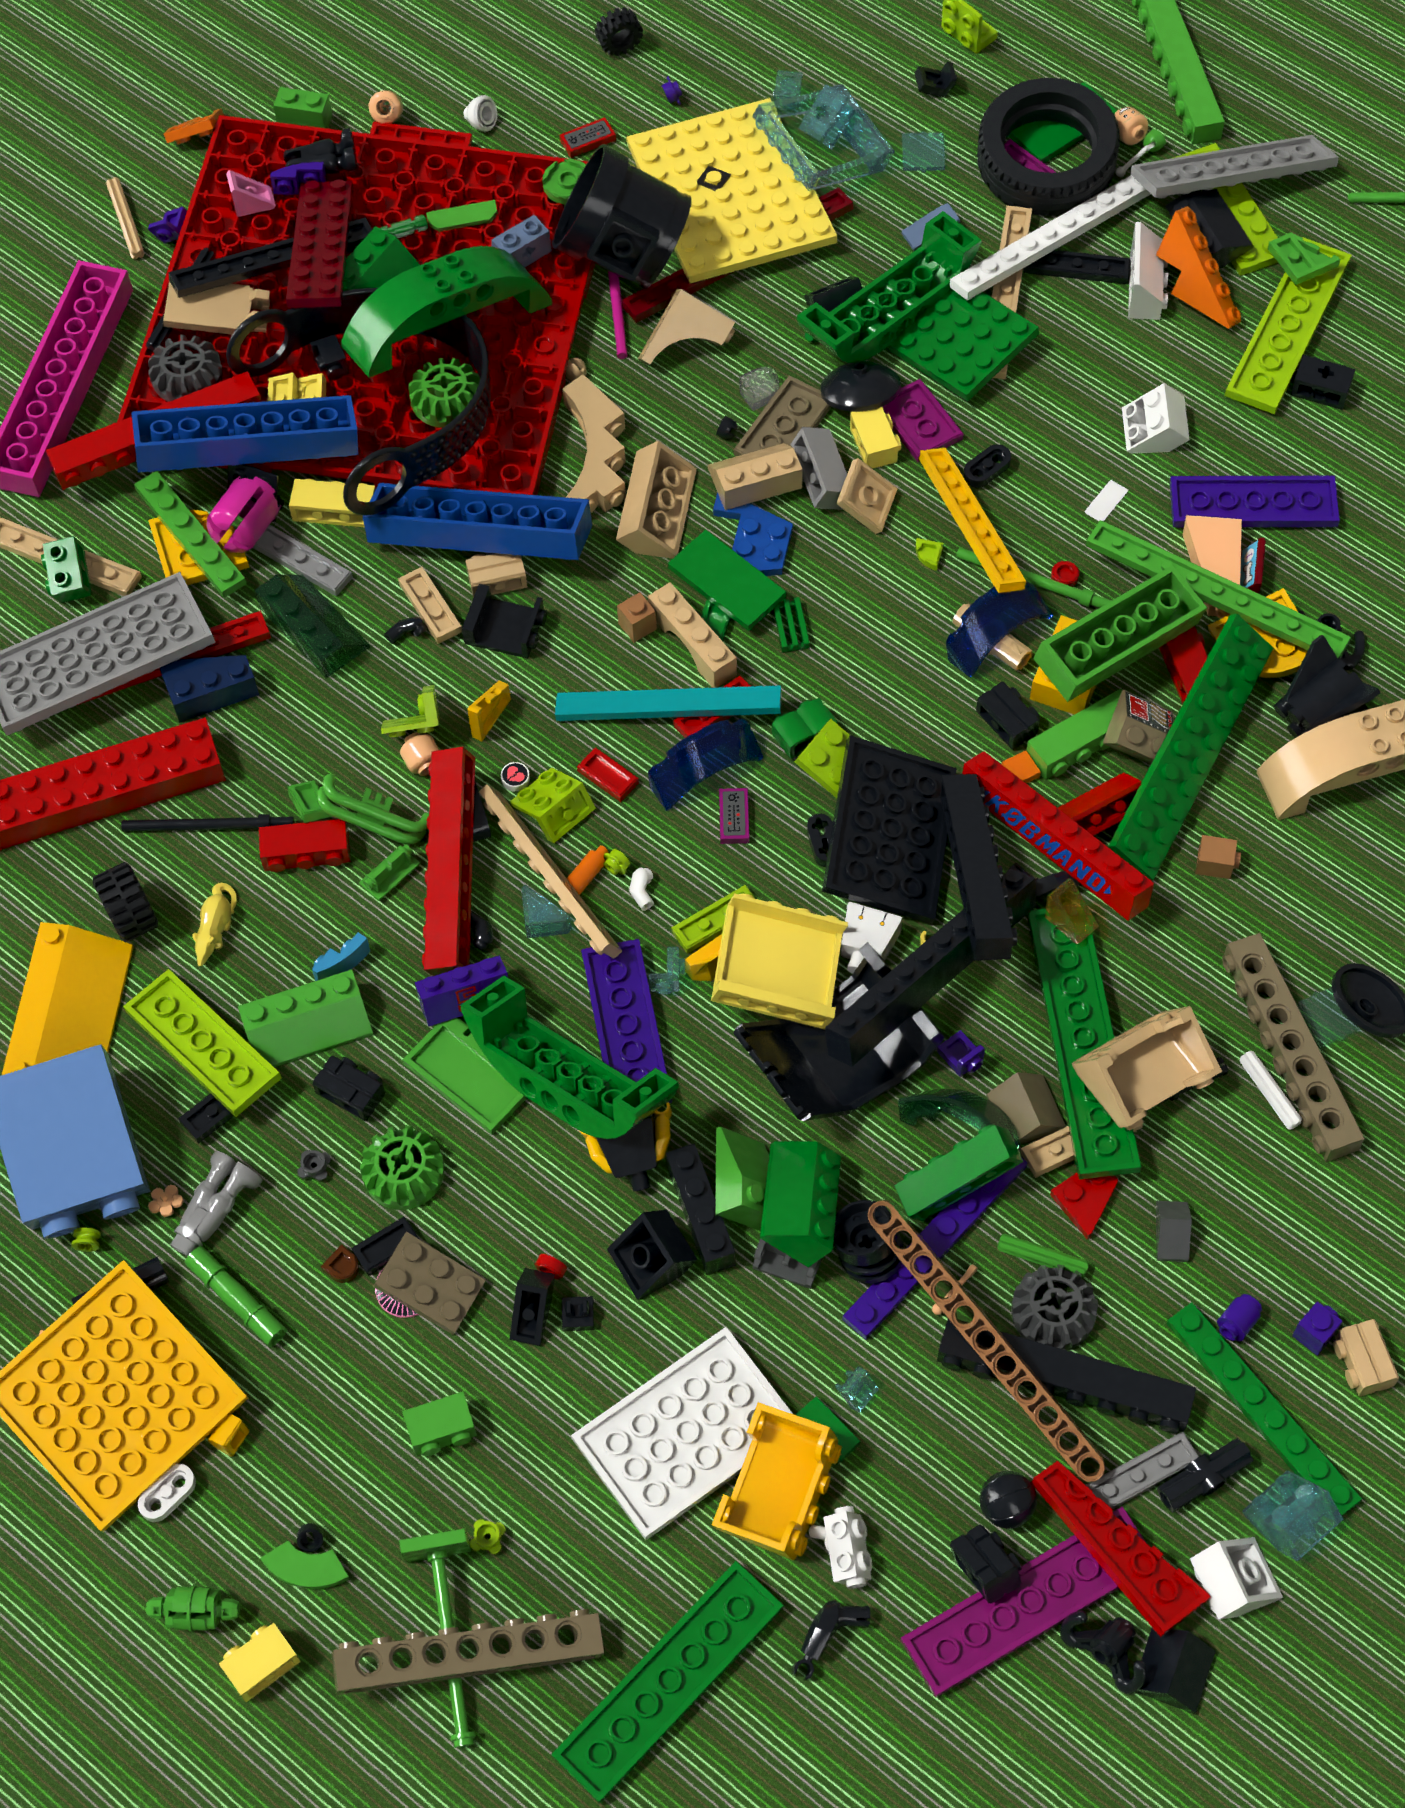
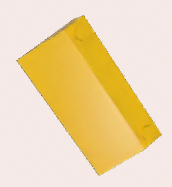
(68, 995)

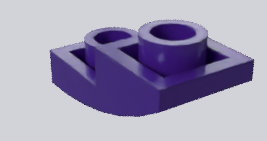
(288, 179)

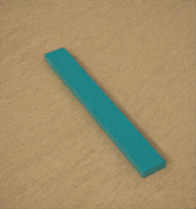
(668, 703)

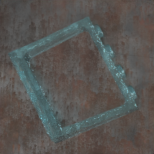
(859, 132)

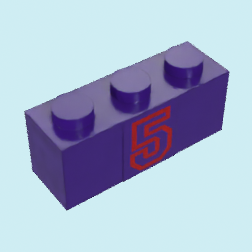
(444, 993)

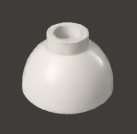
(481, 113)

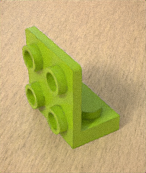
(967, 25)
(423, 723)
(555, 802)

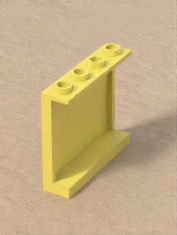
(778, 961)

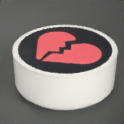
(515, 776)

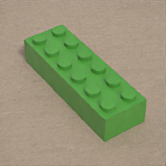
(1119, 633)

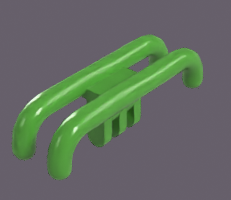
(370, 813)

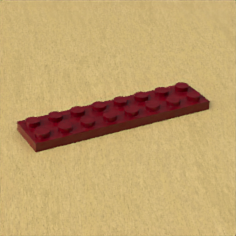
(320, 244)

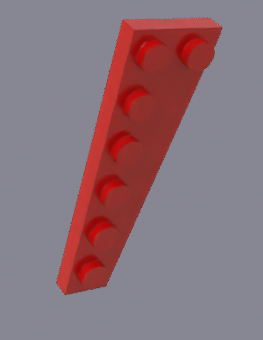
(1141, 1573)

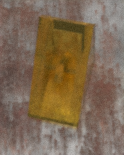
(1070, 912)

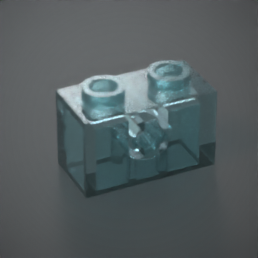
(828, 116)

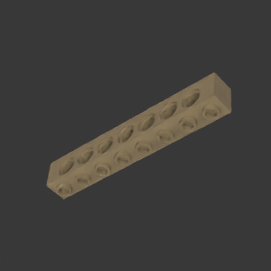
(1254, 954)
(352, 1679)

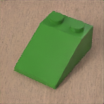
(740, 1177)

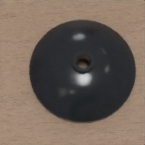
(860, 386)
(1370, 1000)

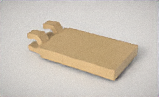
(215, 309)

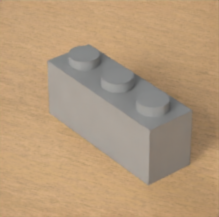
(821, 466)

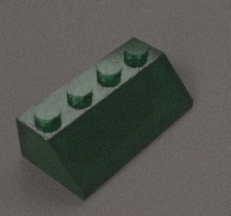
(310, 622)

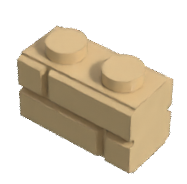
(498, 571)
(1365, 1357)

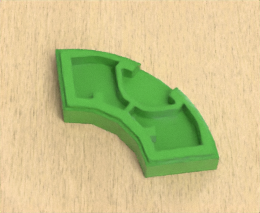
(304, 1569)

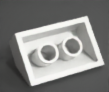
(1146, 276)

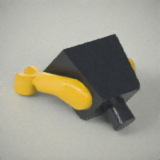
(634, 1151)

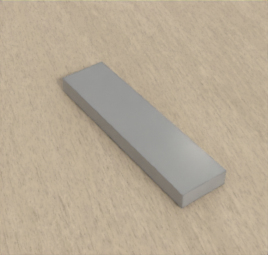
(303, 560)
(1144, 1471)

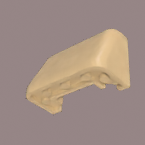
(1148, 1065)

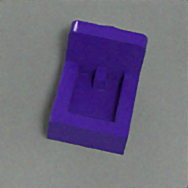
(170, 227)
(961, 1054)

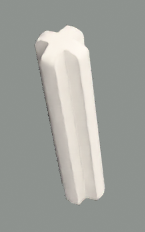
(1270, 1090)

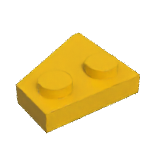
(487, 709)

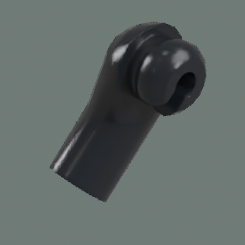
(403, 626)
(483, 931)

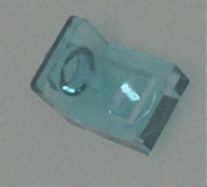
(787, 84)
(668, 982)

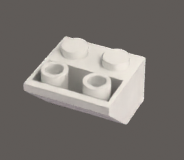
(1156, 421)

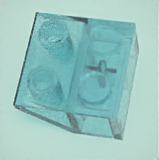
(1293, 1514)

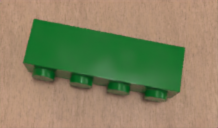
(958, 1172)

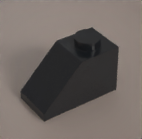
(531, 1306)

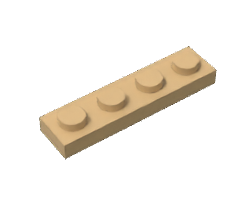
(1050, 1152)

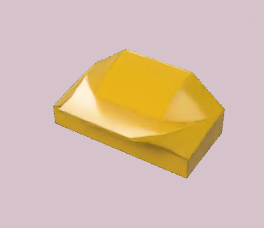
(703, 963)

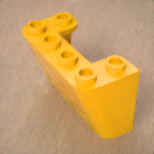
(779, 1482)

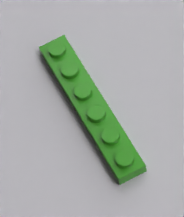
(190, 534)

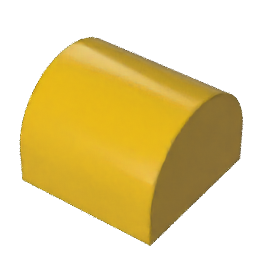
(229, 1435)

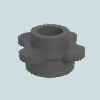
(308, 1158)

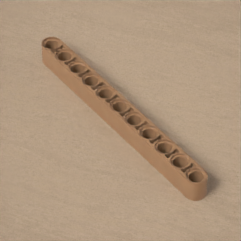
(989, 1355)

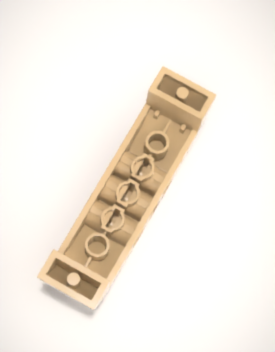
(1334, 757)

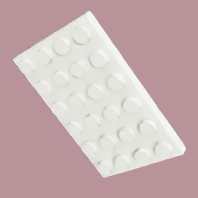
(678, 1433)

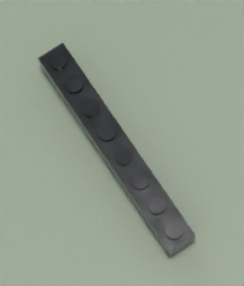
(977, 867)
(1079, 1379)

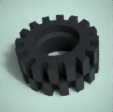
(622, 21)

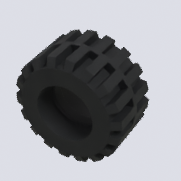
(125, 902)

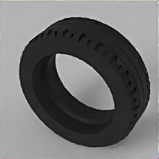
(1048, 101)

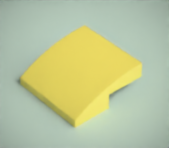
(289, 387)

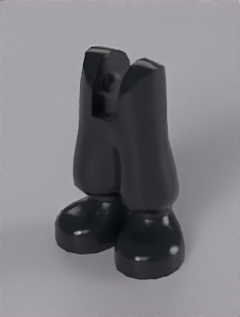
(335, 156)

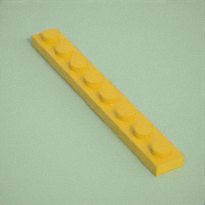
(972, 520)

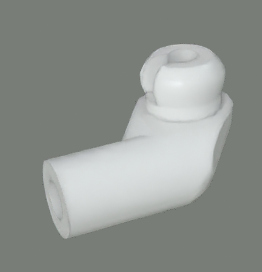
(637, 888)

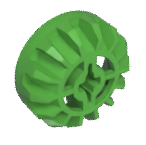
(445, 396)
(406, 1186)

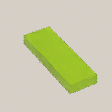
(704, 924)

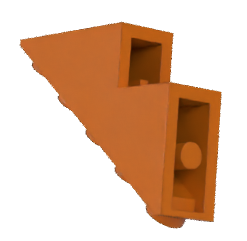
(1199, 278)

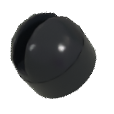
(725, 428)
(302, 1539)

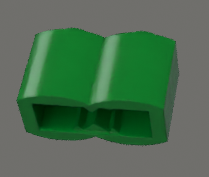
(799, 727)

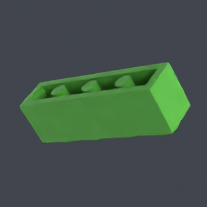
(1073, 738)

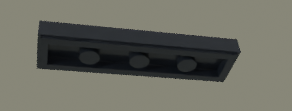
(1082, 266)

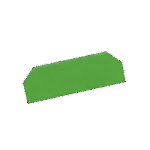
(462, 216)

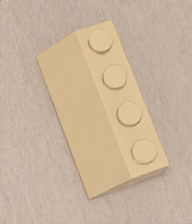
(656, 502)

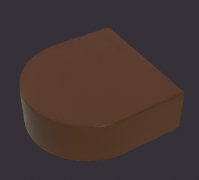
(341, 1265)

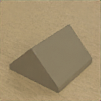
(1028, 1105)

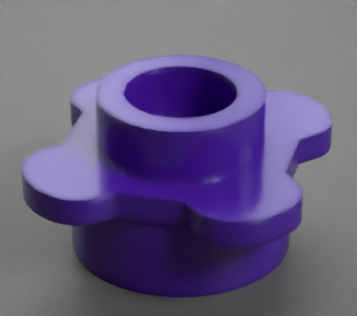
(672, 91)

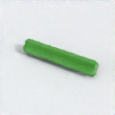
(1041, 1254)

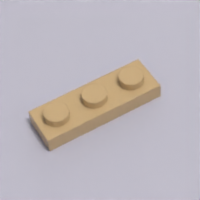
(430, 605)

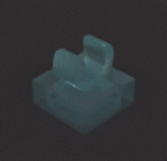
(857, 1389)

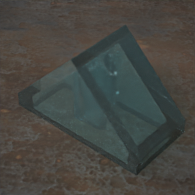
(542, 916)

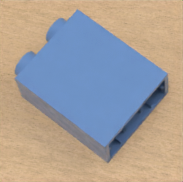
(69, 1142)

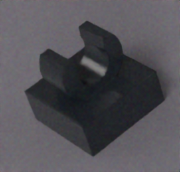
(577, 1313)

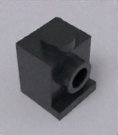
(330, 357)

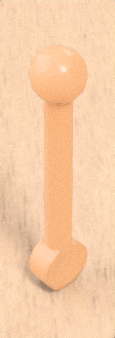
(969, 1273)

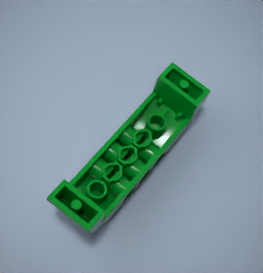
(433, 296)
(896, 298)
(557, 1071)

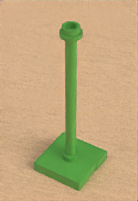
(436, 1549)

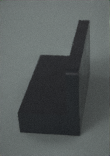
(834, 294)

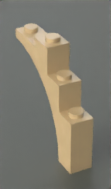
(605, 455)

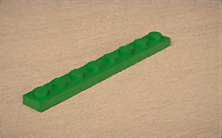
(1260, 1406)

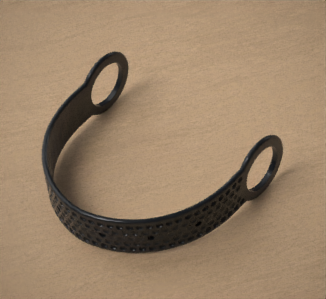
(420, 460)

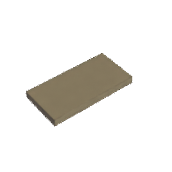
(788, 411)

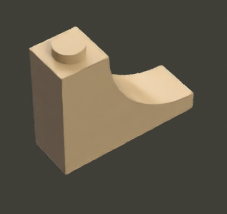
(686, 319)

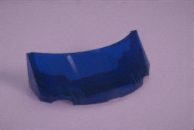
(989, 622)
(701, 757)

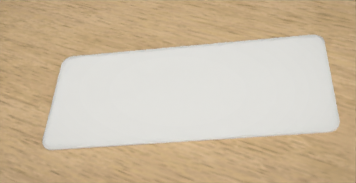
(1106, 501)

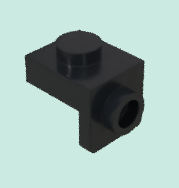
(935, 81)

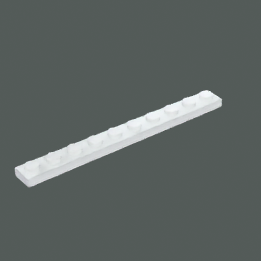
(1048, 238)

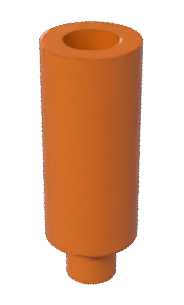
(587, 869)

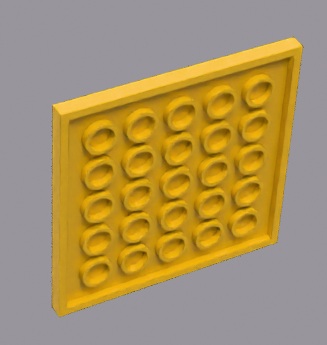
(114, 1395)

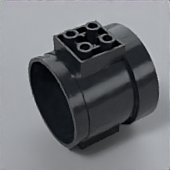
(621, 218)

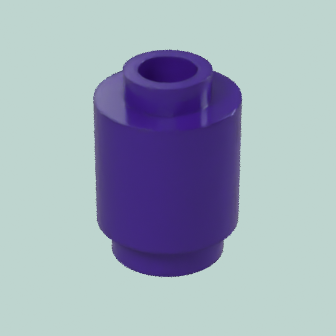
(1239, 1317)

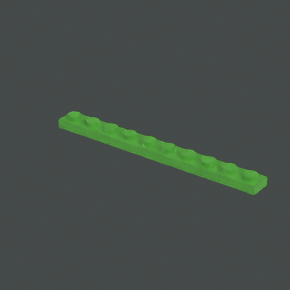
(1215, 589)

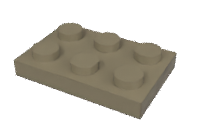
(429, 1283)

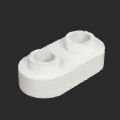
(165, 1492)

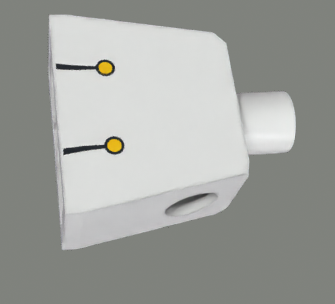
(869, 926)

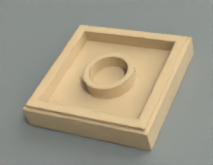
(866, 496)

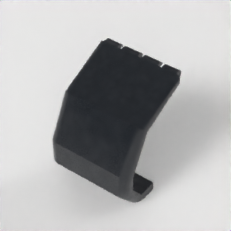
(824, 1087)

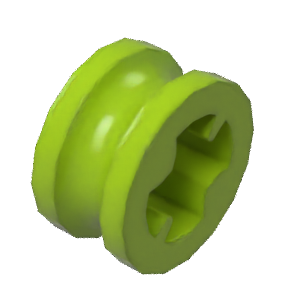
(86, 1239)

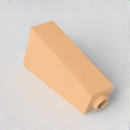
(1215, 546)

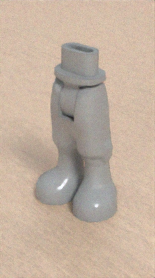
(210, 1208)

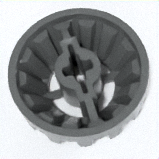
(184, 371)
(1043, 1322)

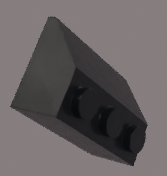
(1216, 223)

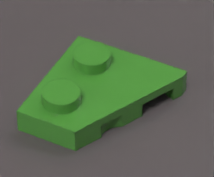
(1300, 258)

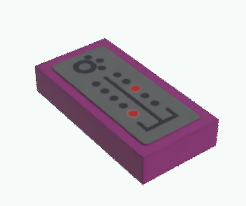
(734, 815)

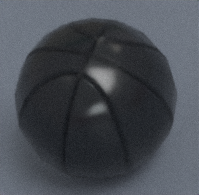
(1008, 1499)

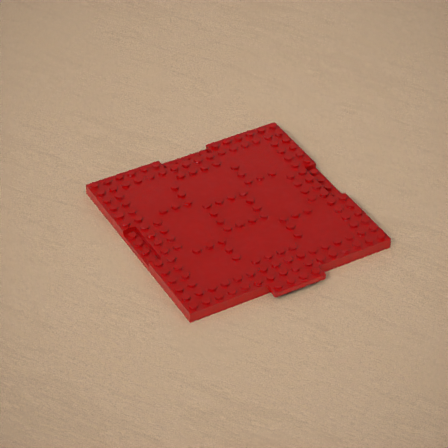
(398, 177)

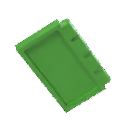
(464, 1074)

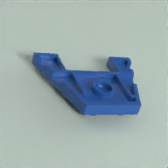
(760, 536)

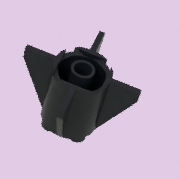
(1322, 691)

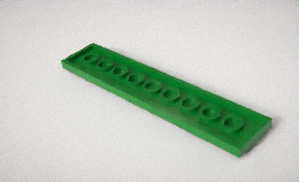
(1191, 747)
(1077, 1026)

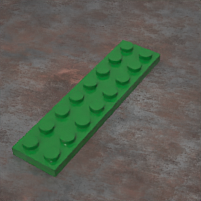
(667, 1682)

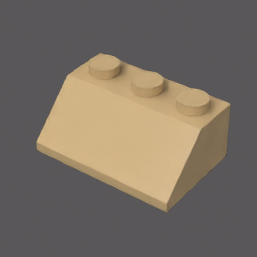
(756, 475)

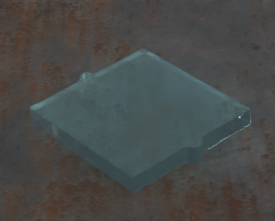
(923, 151)
(1325, 1018)

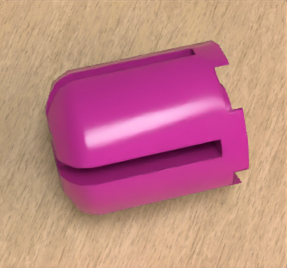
(238, 503)

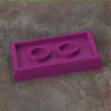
(921, 420)

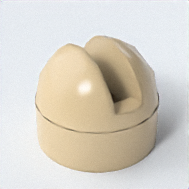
(573, 371)

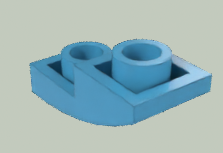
(333, 963)

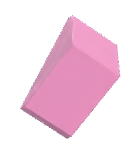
(249, 195)

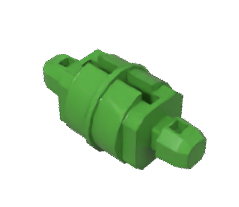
(193, 1608)

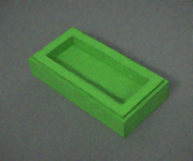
(305, 801)

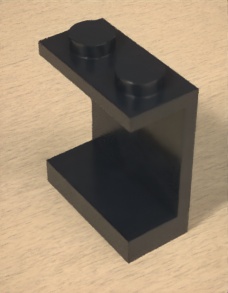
(503, 624)

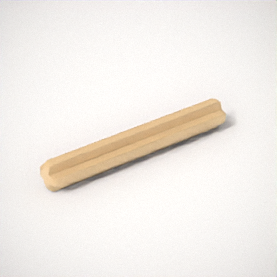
(125, 218)

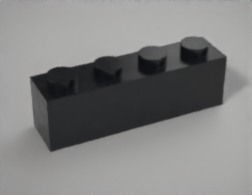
(699, 1209)

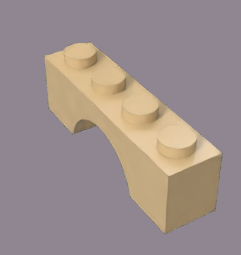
(709, 652)

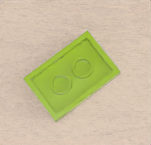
(825, 756)

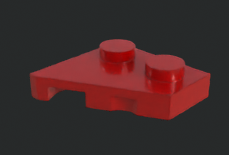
(1084, 1200)

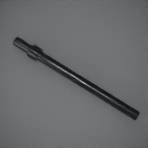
(205, 823)

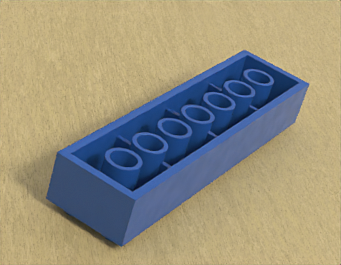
(244, 433)
(482, 522)

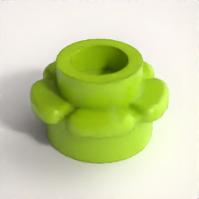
(616, 862)

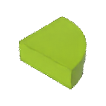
(929, 552)

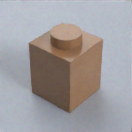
(636, 617)
(1217, 857)

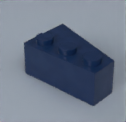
(208, 684)

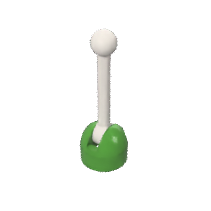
(1152, 143)

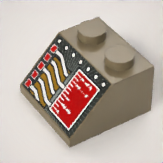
(1138, 727)

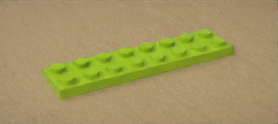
(1284, 336)

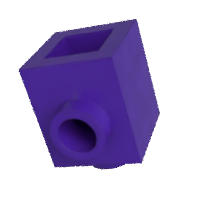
(1317, 1327)

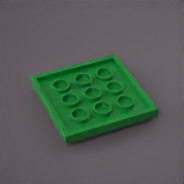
(964, 341)

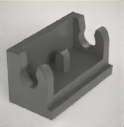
(778, 1264)

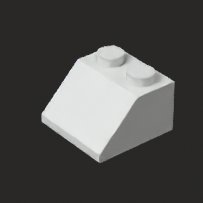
(1235, 1577)

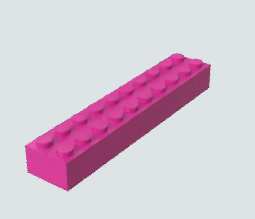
(60, 374)

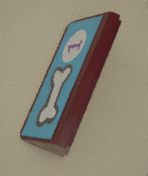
(1252, 565)

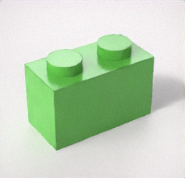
(303, 108)
(439, 1424)

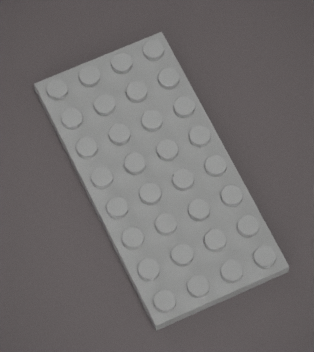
(99, 652)

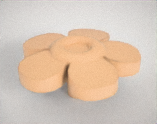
(164, 1201)

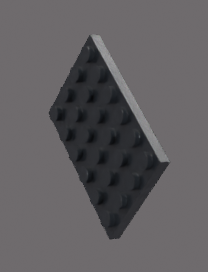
(888, 831)

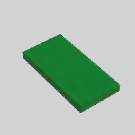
(1048, 138)
(727, 580)

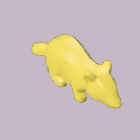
(215, 919)

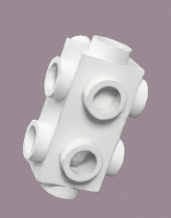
(846, 1544)

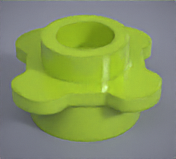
(482, 1528)

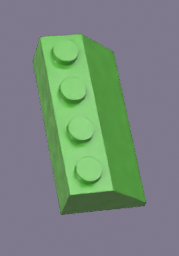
(306, 1019)

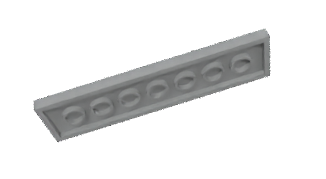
(1234, 166)

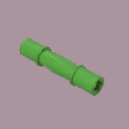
(235, 1296)

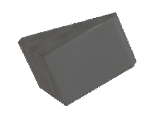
(1173, 1231)

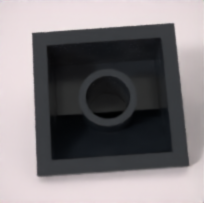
(651, 1253)

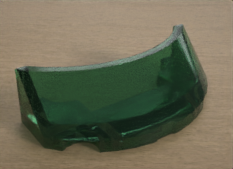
(958, 1103)

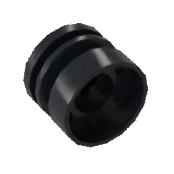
(859, 1245)

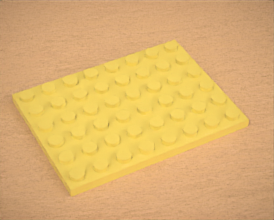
(758, 210)

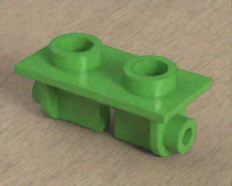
(390, 872)

